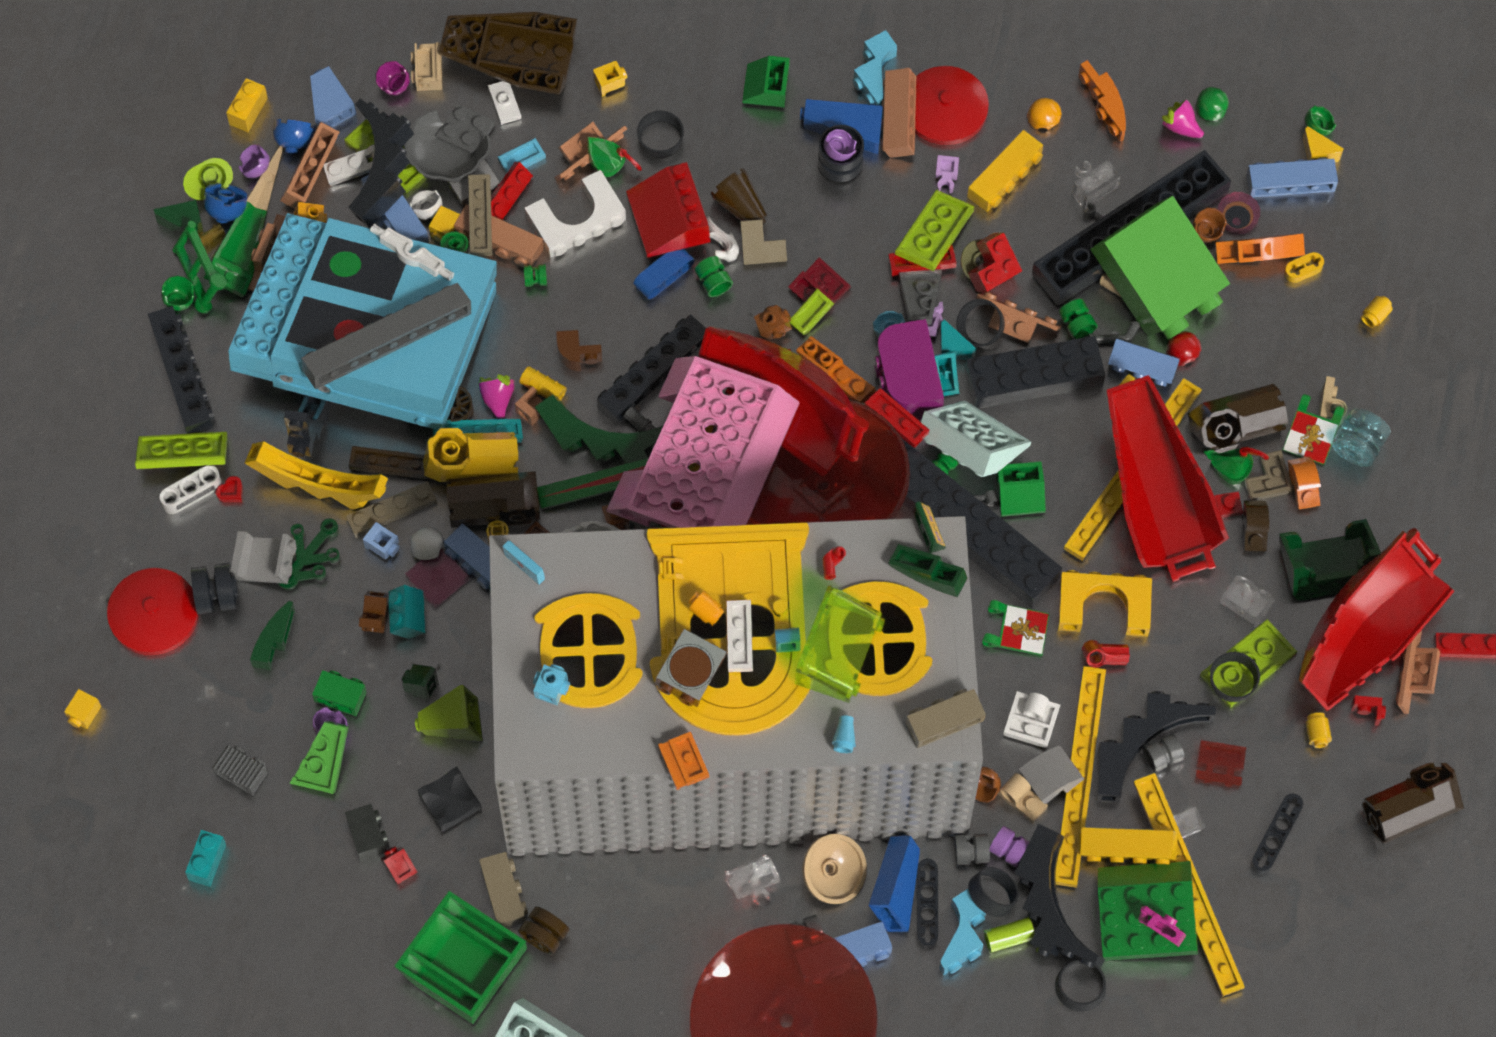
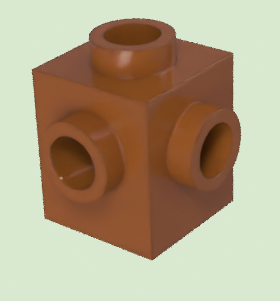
(773, 322)

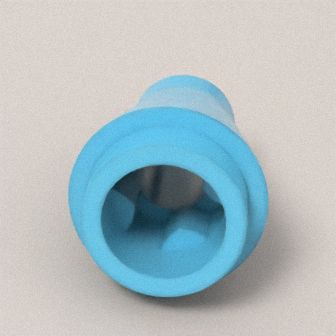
(844, 736)

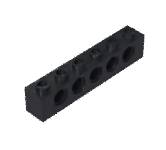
(164, 321)
(635, 394)

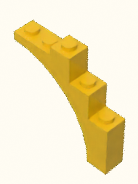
(320, 482)

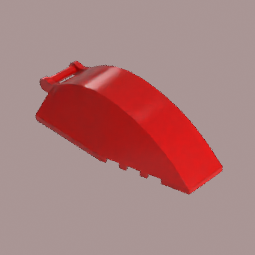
(824, 411)
(1373, 619)

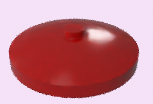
(949, 105)
(152, 611)

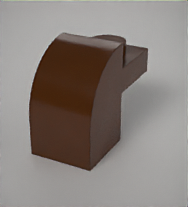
(572, 354)
(375, 612)

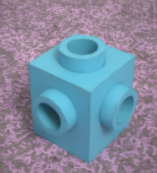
(551, 684)

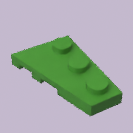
(323, 761)

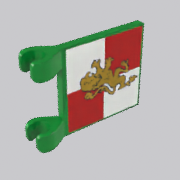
(1312, 434)
(1021, 629)

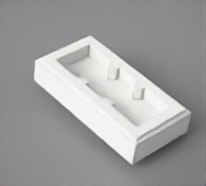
(504, 102)

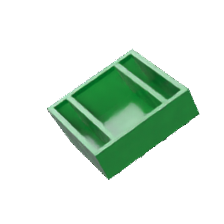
(1162, 889)
(461, 957)

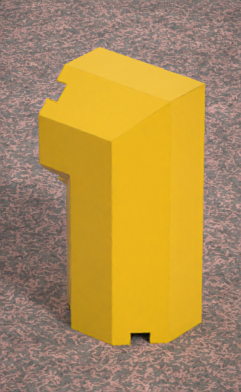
(467, 455)

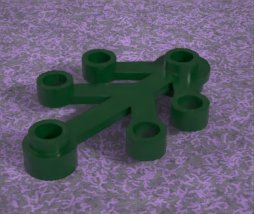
(307, 555)

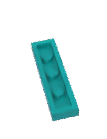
(487, 426)

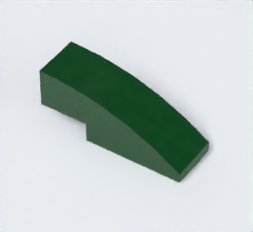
(928, 570)
(273, 637)

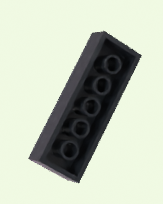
(1035, 372)

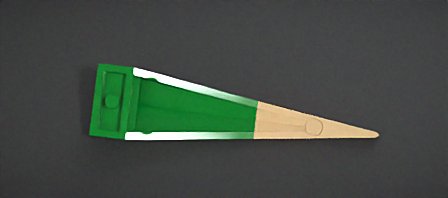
(234, 253)

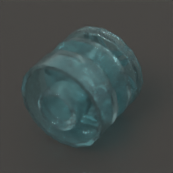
(1361, 437)

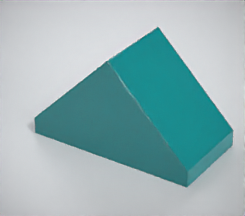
(952, 340)
(947, 372)

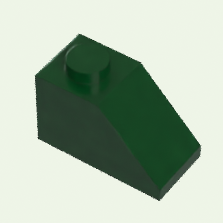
(178, 215)
(420, 681)

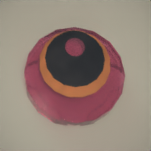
(1240, 212)

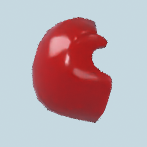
(1184, 346)

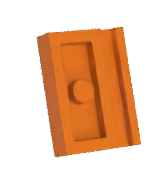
(683, 760)

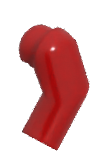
(832, 559)

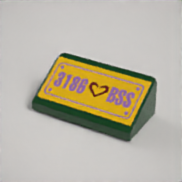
(928, 527)

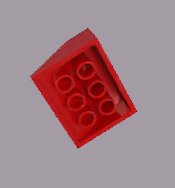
(669, 211)

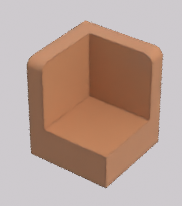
(526, 406)

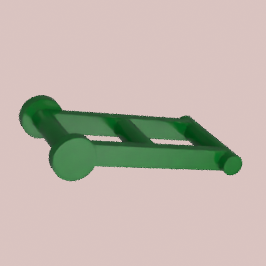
(216, 281)

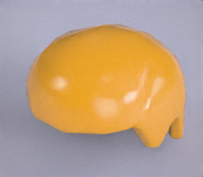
(1044, 113)

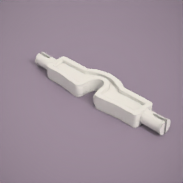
(421, 258)

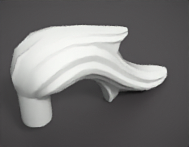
(727, 241)

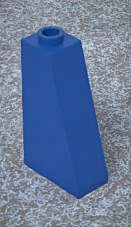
(865, 118)
(896, 884)

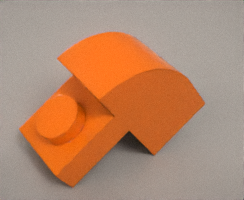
(1305, 481)

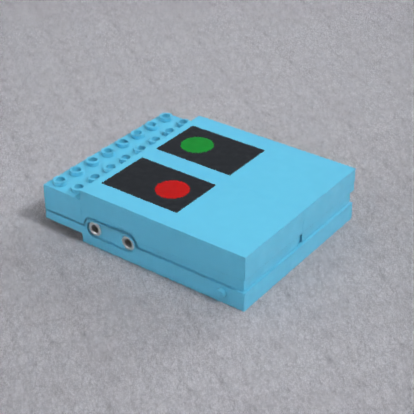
(335, 282)

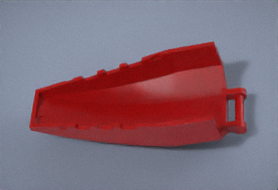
(1162, 486)

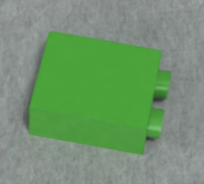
(1162, 269)

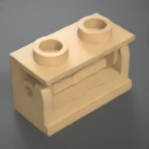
(427, 67)

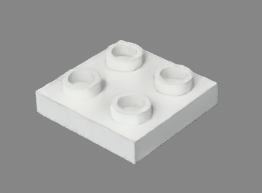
(1032, 719)

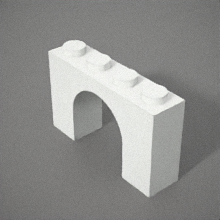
(559, 236)

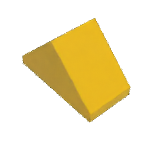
(1318, 146)

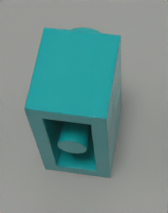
(406, 611)
(205, 858)

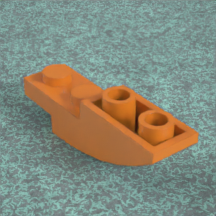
(1109, 102)
(1260, 248)
(851, 383)

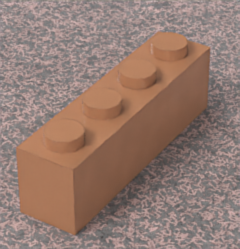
(899, 113)
(310, 165)
(507, 240)

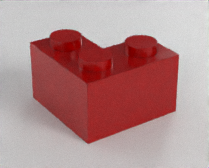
(999, 263)

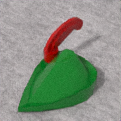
(607, 156)
(1234, 464)

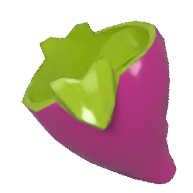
(1182, 120)
(497, 393)

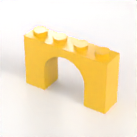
(1133, 592)

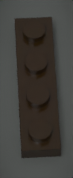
(387, 462)

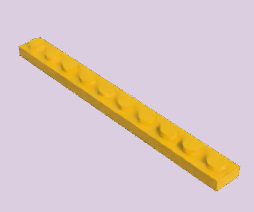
(1111, 498)
(1083, 758)
(1207, 927)

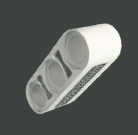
(186, 499)

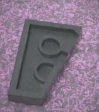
(920, 293)

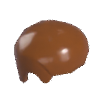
(1209, 224)
(988, 785)

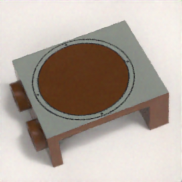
(689, 668)

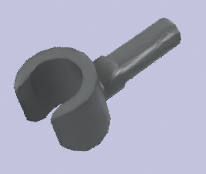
(1092, 214)
(990, 497)

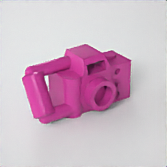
(1163, 926)

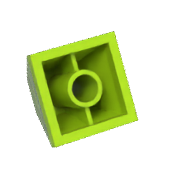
(452, 716)

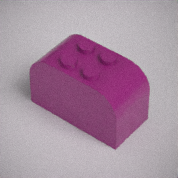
(909, 367)

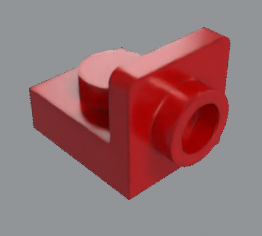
(1366, 705)
(398, 864)

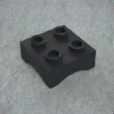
(449, 799)

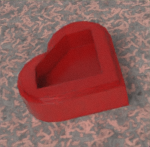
(230, 491)

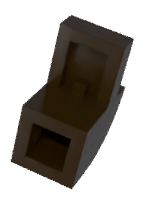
(1256, 525)

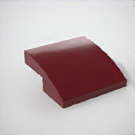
(819, 277)

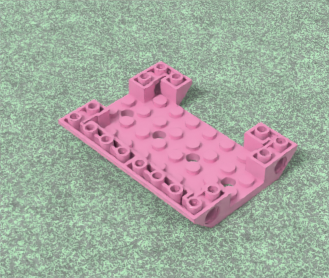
(731, 460)

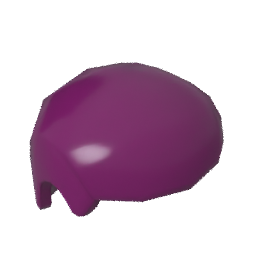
(392, 78)

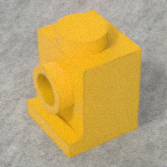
(609, 77)

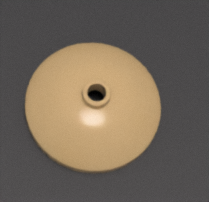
(846, 867)

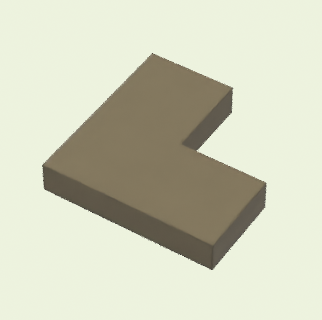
(756, 249)
(1273, 482)

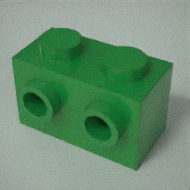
(339, 692)

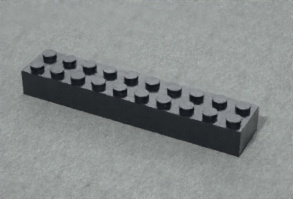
(1073, 264)
(990, 539)

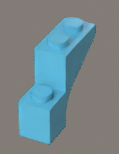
(868, 76)
(965, 941)

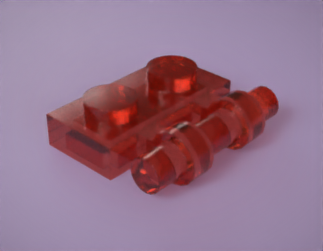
(1220, 756)

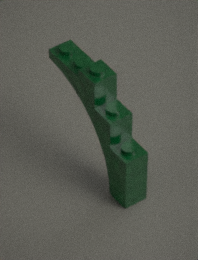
(572, 431)

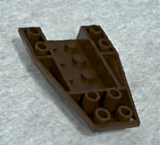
(516, 47)

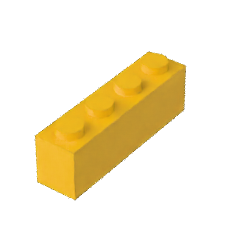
(1005, 171)
(1129, 844)

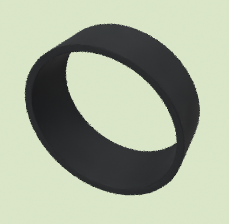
(656, 116)
(962, 316)
(1235, 657)
(983, 901)
(1078, 1006)

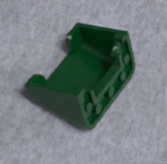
(1327, 564)

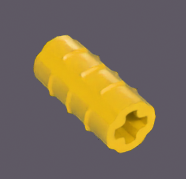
(543, 384)

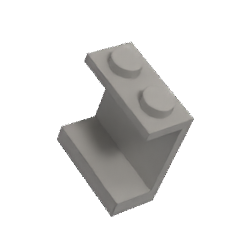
(263, 558)

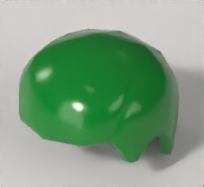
(1212, 103)
(1320, 120)
(177, 292)

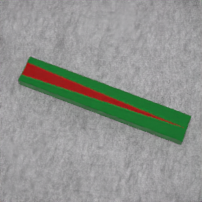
(585, 485)

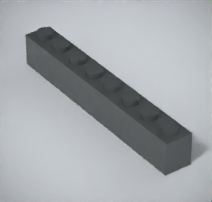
(386, 335)

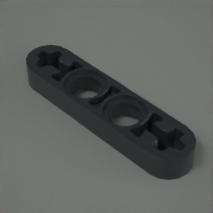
(1276, 833)
(927, 903)

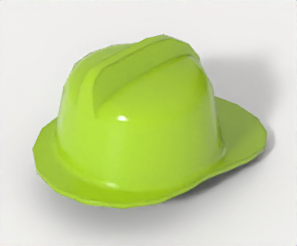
(205, 174)

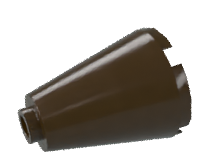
(740, 197)

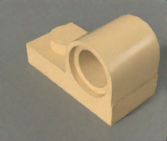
(1329, 400)
(1019, 795)

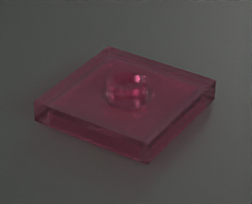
(437, 577)

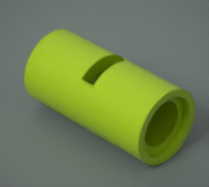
(1009, 934)

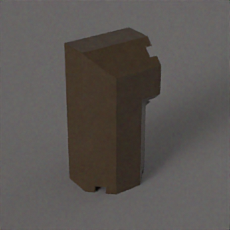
(1238, 418)
(494, 498)
(1413, 803)

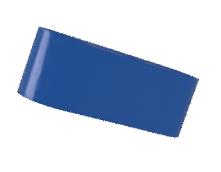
(663, 272)

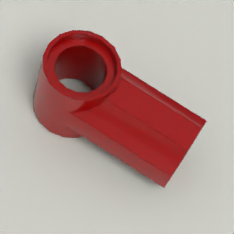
(1107, 653)

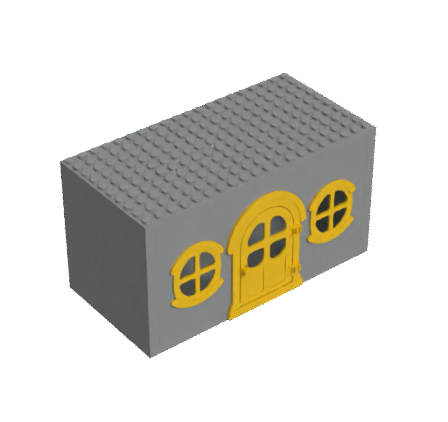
(593, 764)

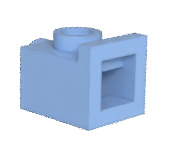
(379, 535)

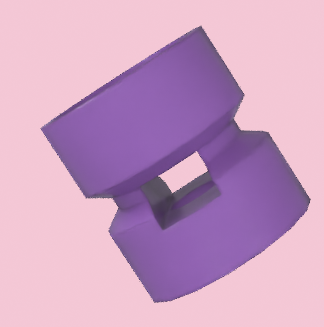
(1009, 846)

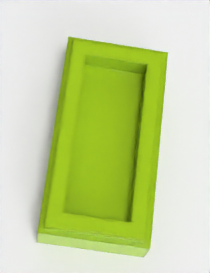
(811, 312)

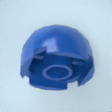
(293, 134)
(223, 203)

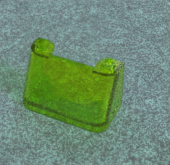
(838, 645)

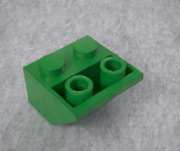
(767, 81)
(1021, 489)

